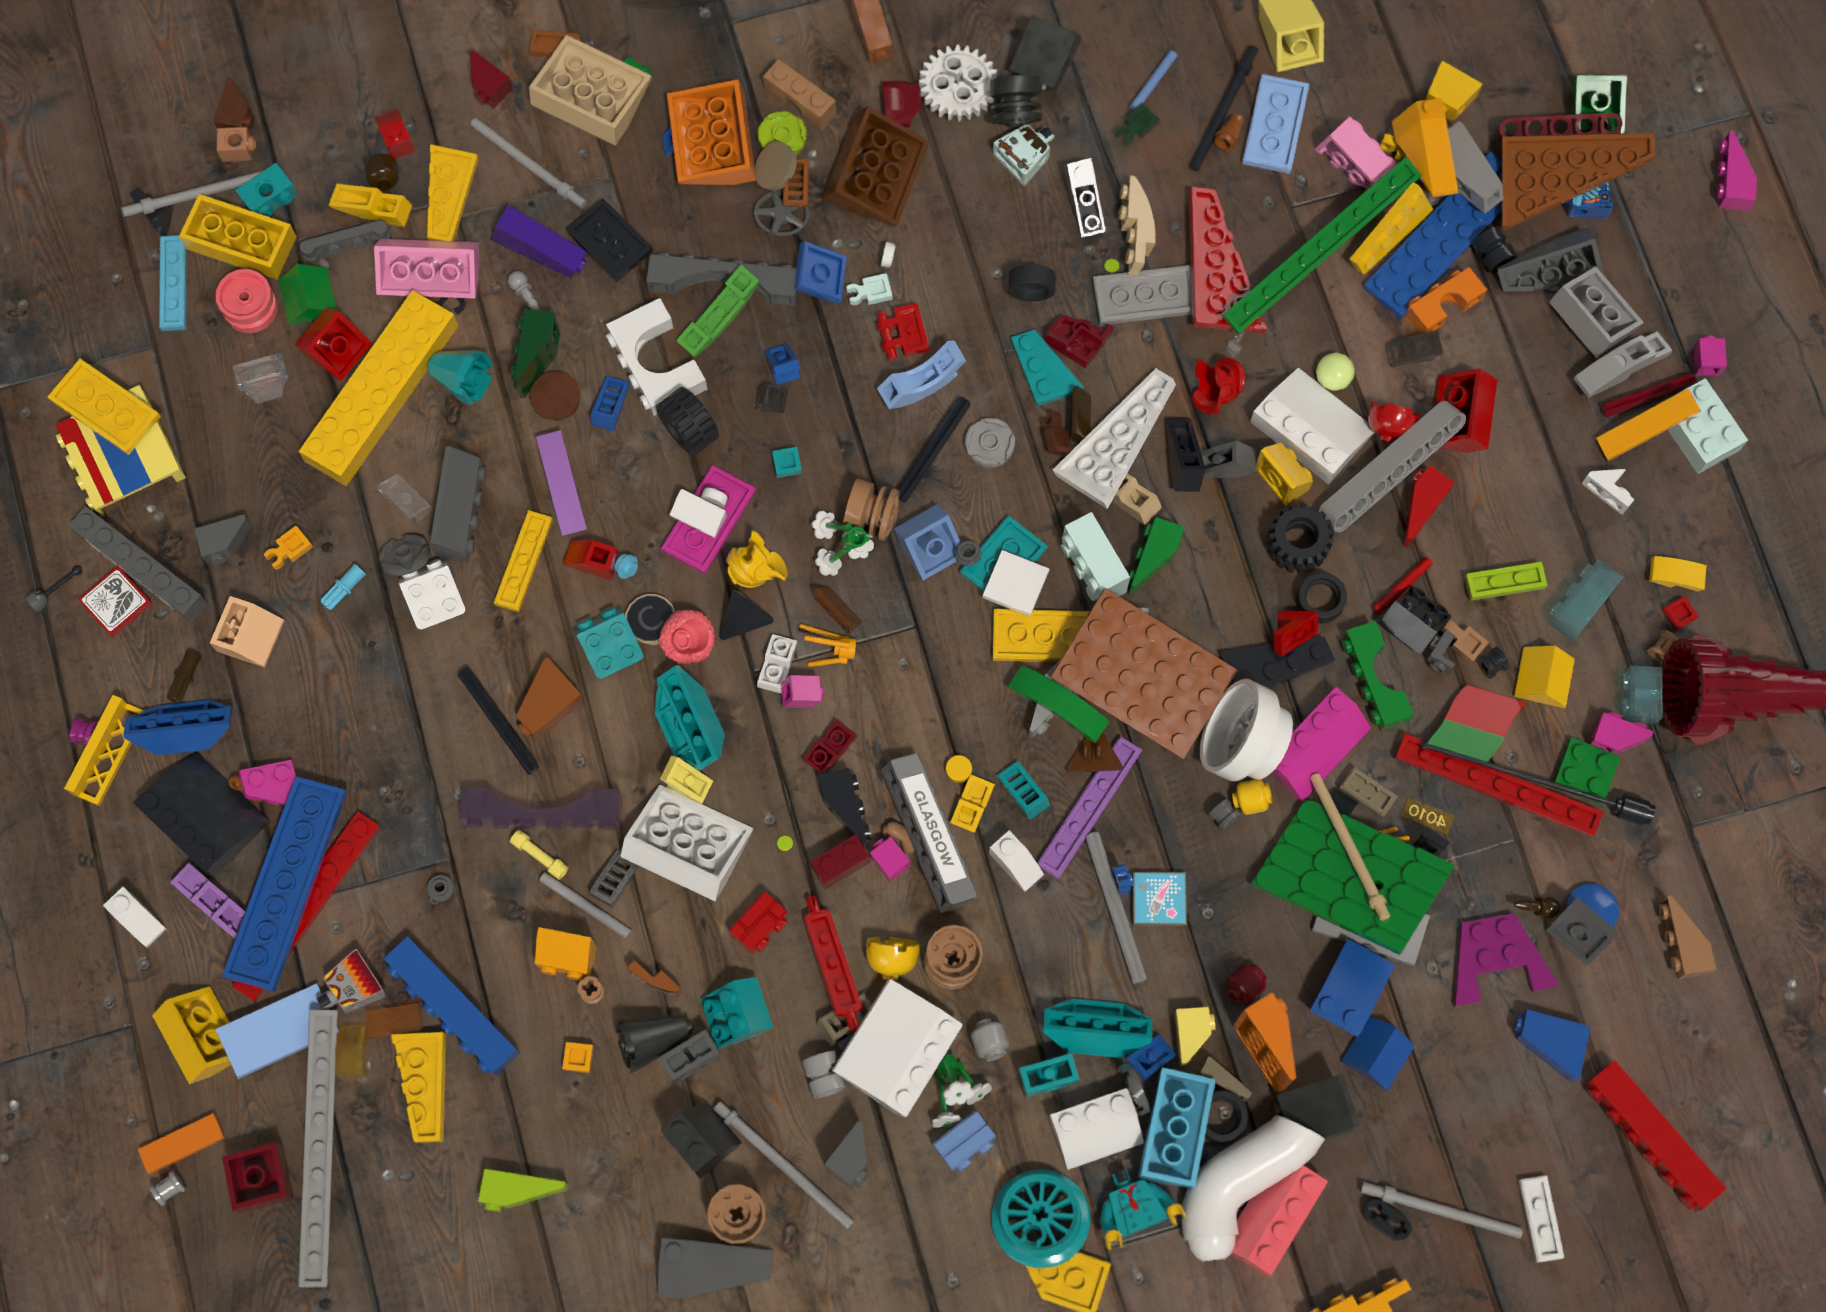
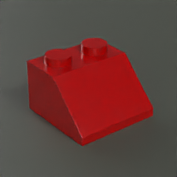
(333, 343)

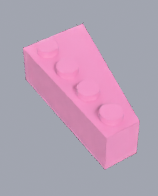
(1357, 155)

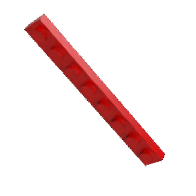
(1502, 787)
(331, 873)

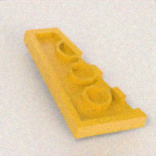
(450, 183)
(1396, 224)
(423, 1077)

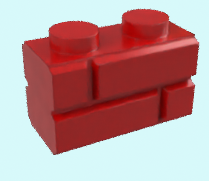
(759, 924)

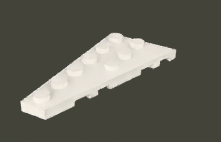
(1107, 453)

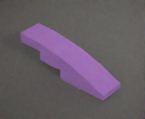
(561, 483)
(209, 899)

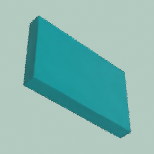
(1008, 537)

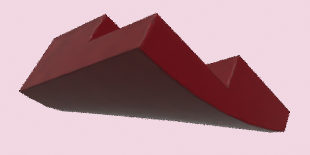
(1077, 339)

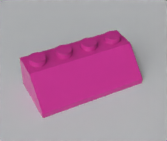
(1321, 743)

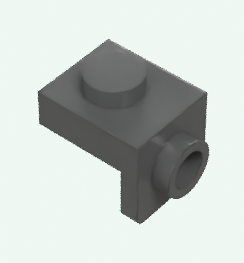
(1436, 660)

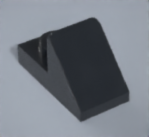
(160, 218)

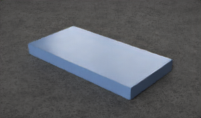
(1275, 124)
(269, 1032)

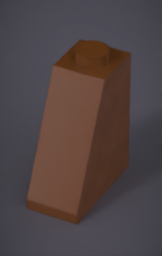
(872, 29)
(547, 701)

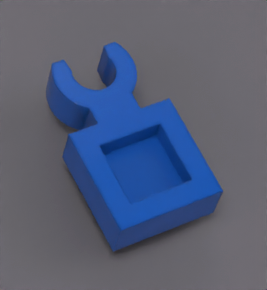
(1122, 879)

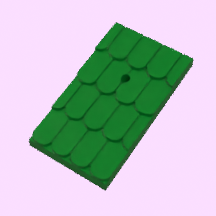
(1317, 876)

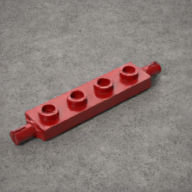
(832, 963)

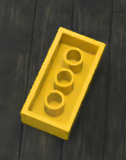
(237, 236)

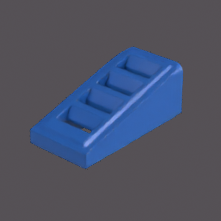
(604, 417)

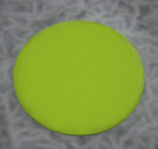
(1112, 265)
(785, 843)

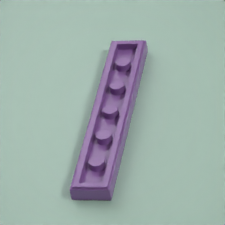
(1087, 811)

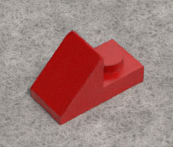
(1294, 629)

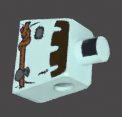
(1024, 151)

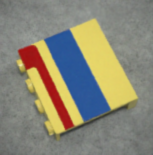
(108, 471)

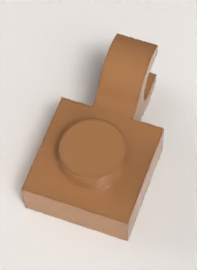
(1467, 643)

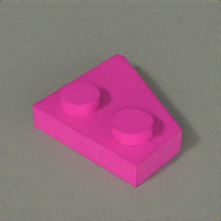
(268, 782)

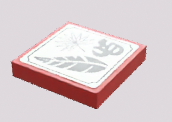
(114, 601)

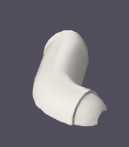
(1238, 1176)

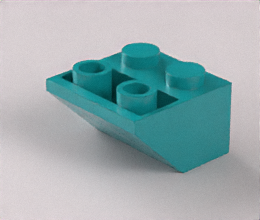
(736, 1012)

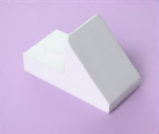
(1603, 485)

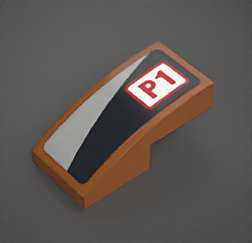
(660, 982)

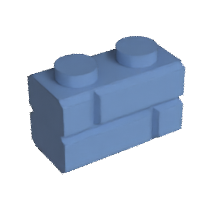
(964, 1142)

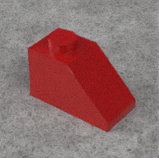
(395, 134)

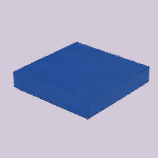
(820, 272)

